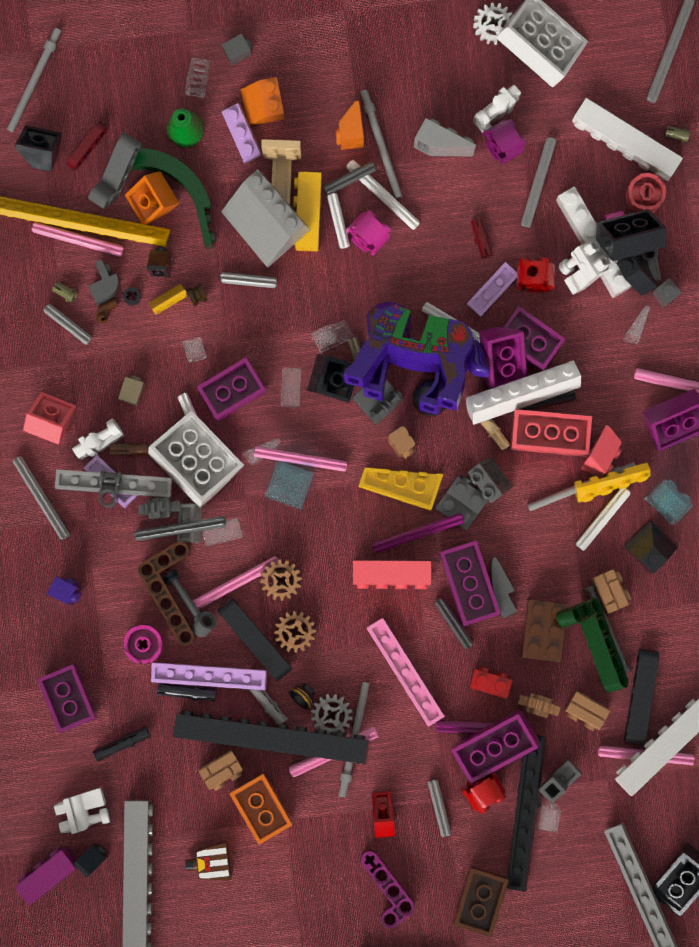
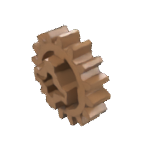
(286, 572)
(299, 620)
(539, 705)

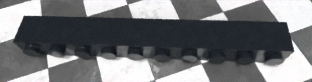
(271, 738)

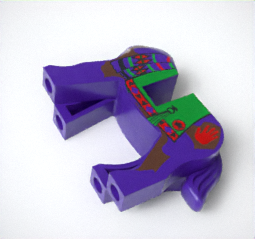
(444, 349)

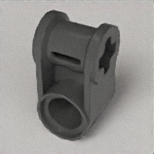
(109, 487)

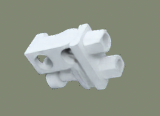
(497, 109)
(589, 263)
(98, 441)
(77, 811)

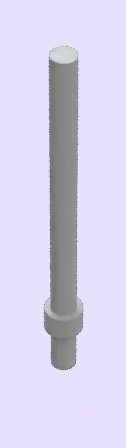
(48, 48)
(370, 109)
(567, 492)
(346, 776)

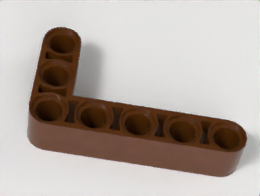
(165, 592)

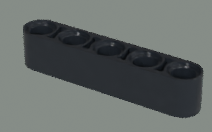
(254, 639)
(641, 697)

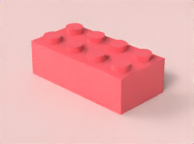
(551, 433)
(392, 573)

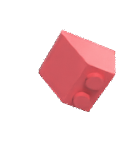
(49, 418)
(602, 453)

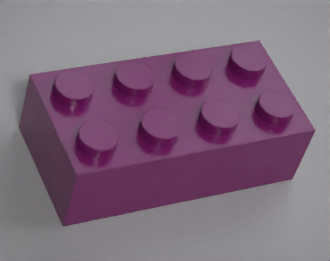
(469, 583)
(495, 746)

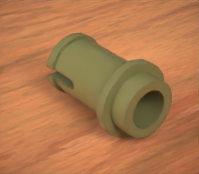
(677, 133)
(65, 292)

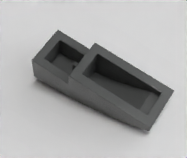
(501, 588)

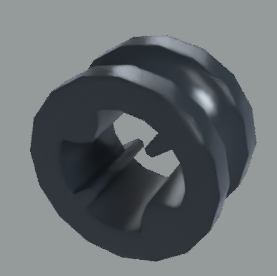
(131, 302)

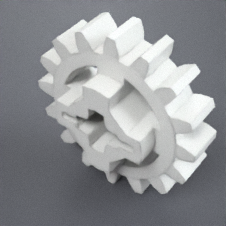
(490, 16)

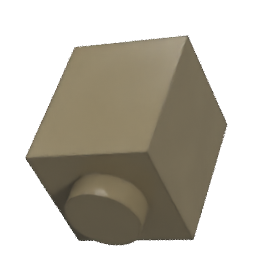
(132, 390)

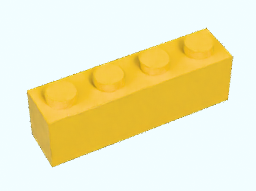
(308, 208)

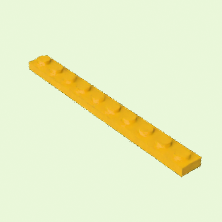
(84, 221)

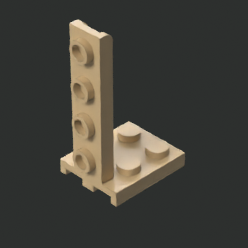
(282, 154)

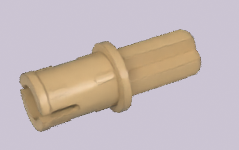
(494, 432)

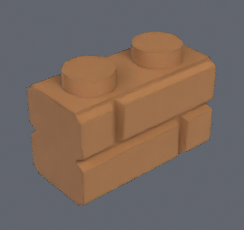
(401, 442)
(611, 591)
(586, 710)
(220, 770)

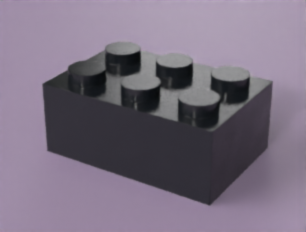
(631, 235)

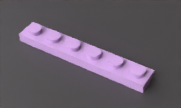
(209, 676)

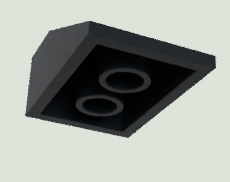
(680, 881)

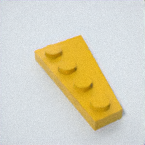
(613, 480)
(409, 487)

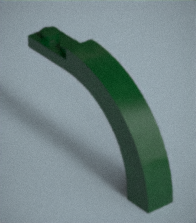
(158, 161)

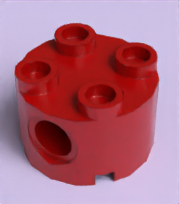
(535, 275)
(484, 792)

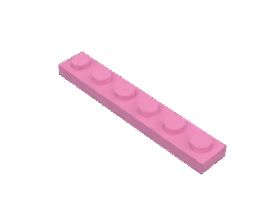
(405, 672)

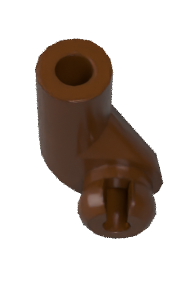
(104, 309)

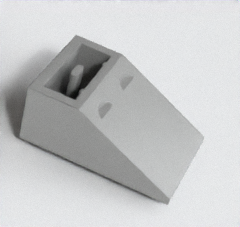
(438, 141)

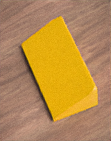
(168, 299)

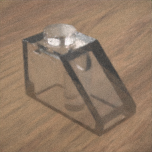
(331, 335)

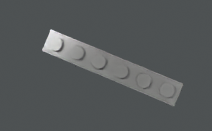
(129, 483)

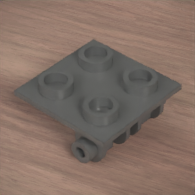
(377, 409)

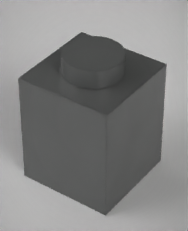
(237, 49)
(666, 293)

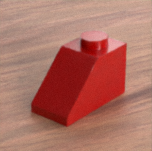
(383, 814)

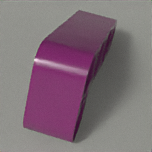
(384, 884)

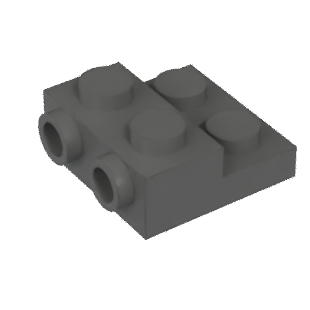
(490, 479)
(462, 499)

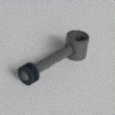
(205, 617)

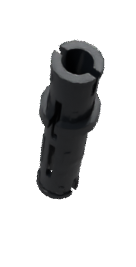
(195, 693)
(121, 744)

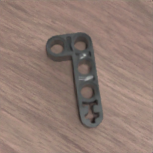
(116, 171)

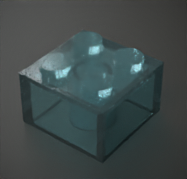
(289, 485)
(669, 501)

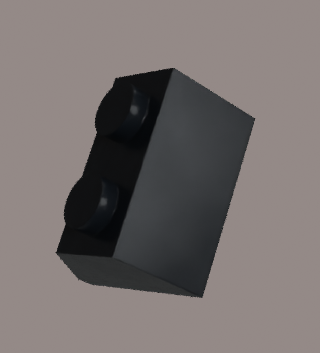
(328, 378)

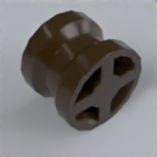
(197, 295)

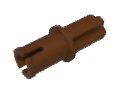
(129, 449)

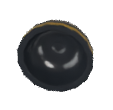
(302, 696)

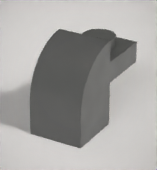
(107, 287)
(559, 780)

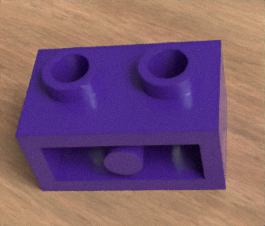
(65, 590)

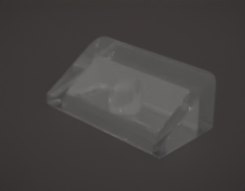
(291, 387)
(223, 534)

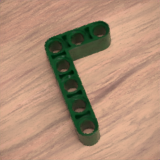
(599, 639)

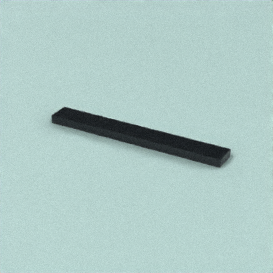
(525, 818)

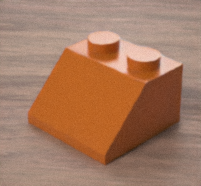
(262, 102)
(350, 129)
(151, 198)

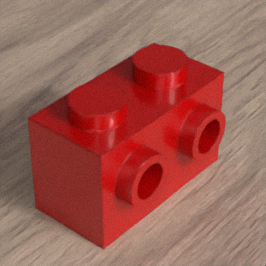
(489, 683)

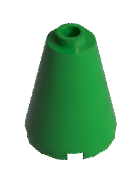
(185, 128)

